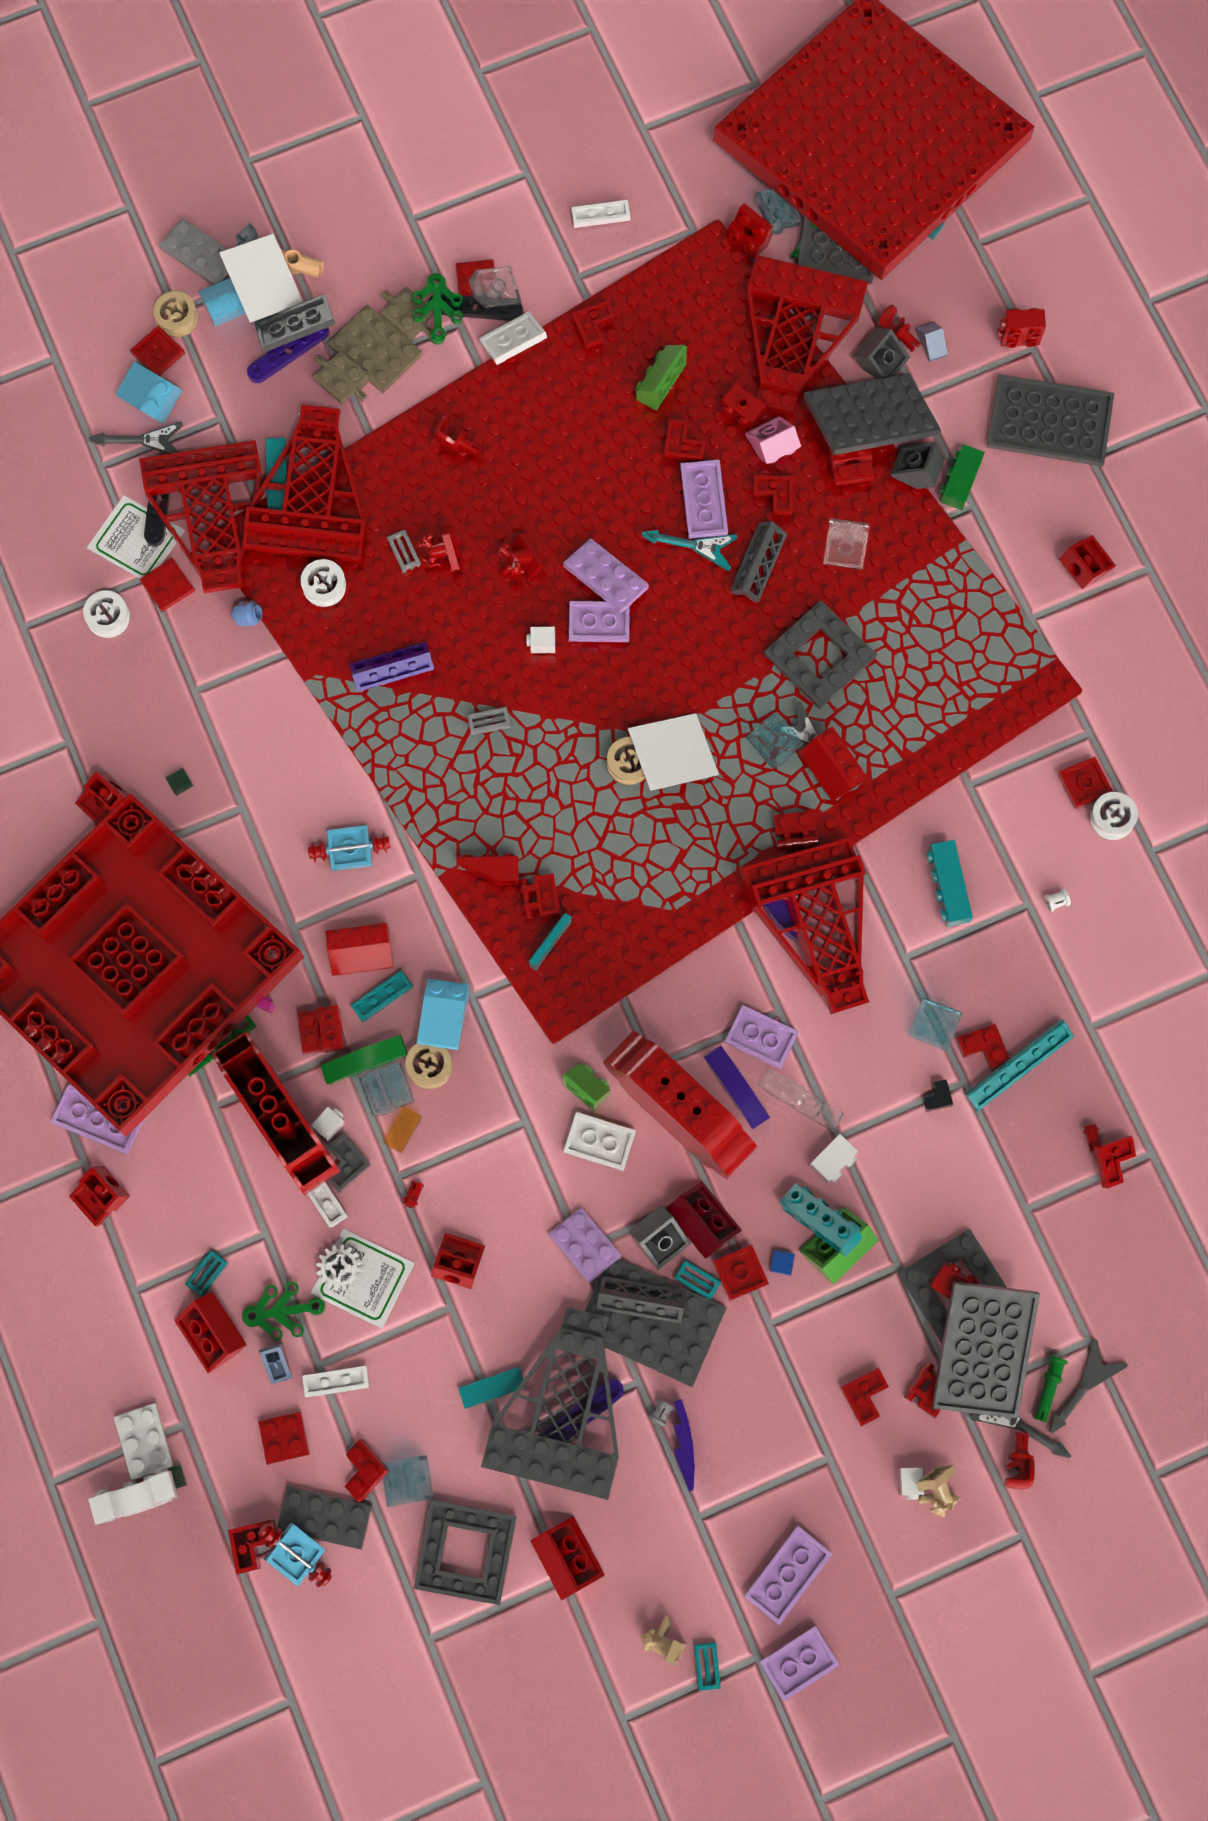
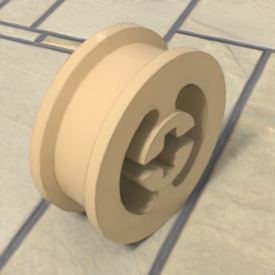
(177, 323)
(614, 767)
(423, 1080)

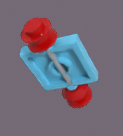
(349, 848)
(294, 1554)

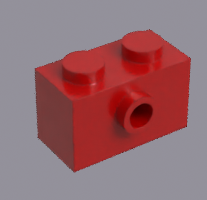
(743, 407)

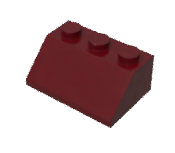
(703, 1219)

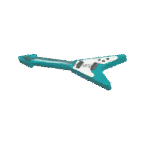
(706, 547)

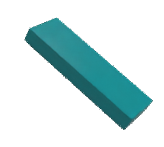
(550, 941)
(381, 996)
(491, 1388)

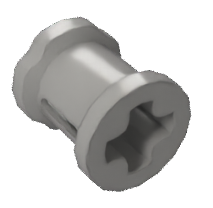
(667, 1410)

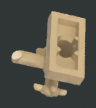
(941, 1495)
(665, 1647)

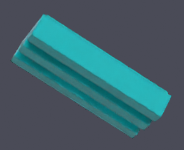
(224, 1263)
(681, 1271)
(705, 1646)

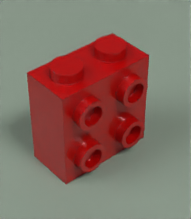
(1022, 327)

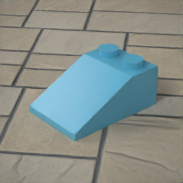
(148, 392)
(443, 1014)

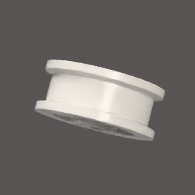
(318, 593)
(100, 623)
(1119, 805)

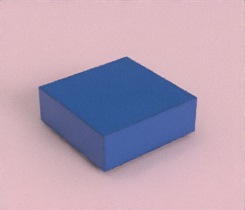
(782, 1263)

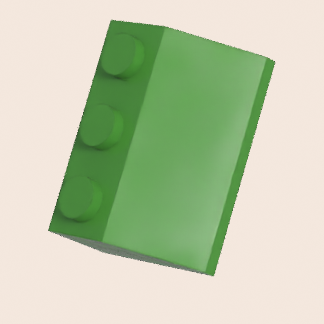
(662, 375)
(831, 1262)

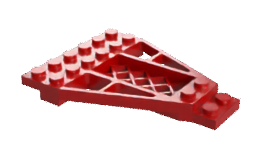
(803, 289)
(201, 471)
(302, 532)
(819, 871)

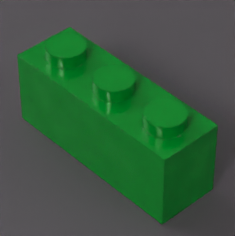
(961, 476)

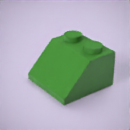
(586, 1086)

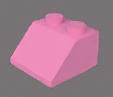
(773, 439)

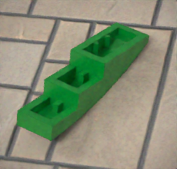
(364, 1059)

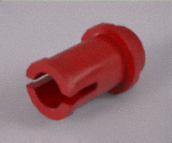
(1092, 1136)
(413, 1194)

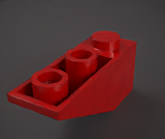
(497, 869)

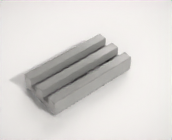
(410, 565)
(474, 731)

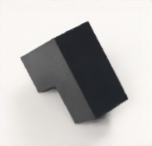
(941, 1099)

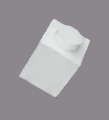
(541, 639)
(329, 1123)
(907, 1482)

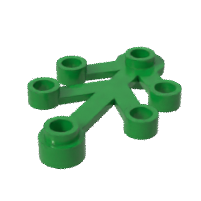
(437, 304)
(280, 1312)

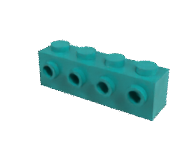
(950, 883)
(820, 1219)

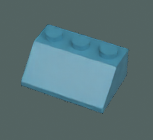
(222, 302)

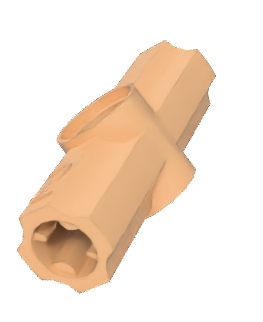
(304, 264)

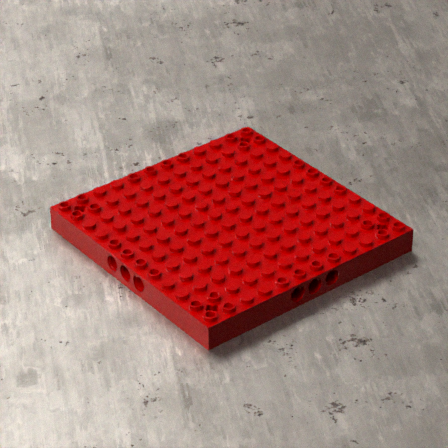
(873, 134)
(134, 963)

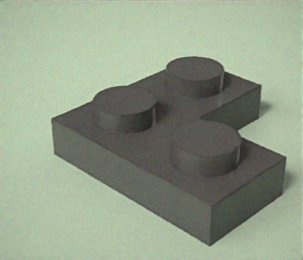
(351, 1164)

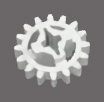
(330, 1266)

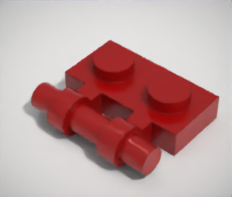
(795, 823)
(546, 895)
(926, 1397)

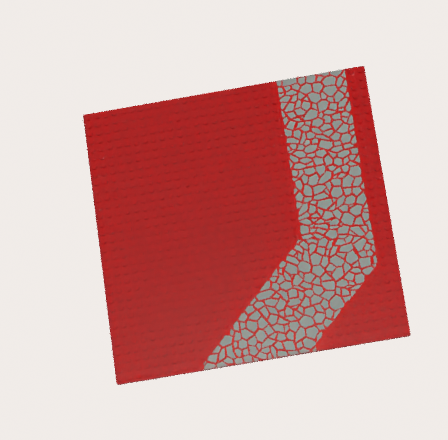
(583, 460)

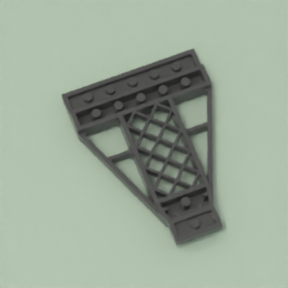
(548, 1459)

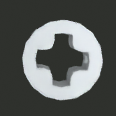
(1057, 900)

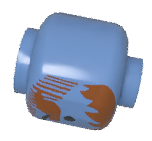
(246, 613)

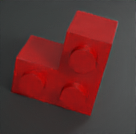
(245, 1546)

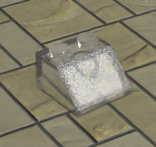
(495, 287)
(846, 543)

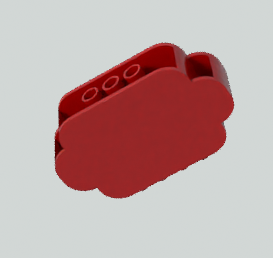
(680, 1104)
(275, 1113)

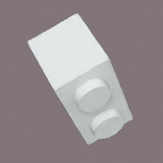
(834, 1159)

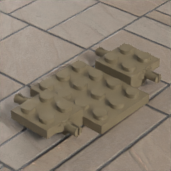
(373, 348)

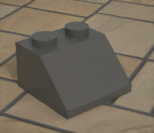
(882, 354)
(918, 465)
(659, 1237)

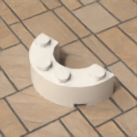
(134, 1497)

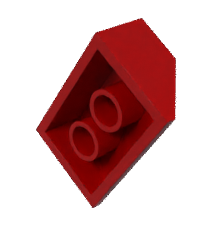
(832, 764)
(359, 949)
(210, 1332)
(567, 1558)

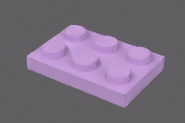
(597, 622)
(761, 1037)
(585, 1245)
(799, 1663)

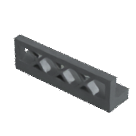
(756, 557)
(641, 1303)

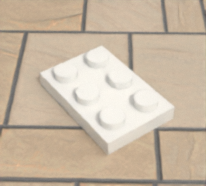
(513, 338)
(599, 1141)
(143, 1441)

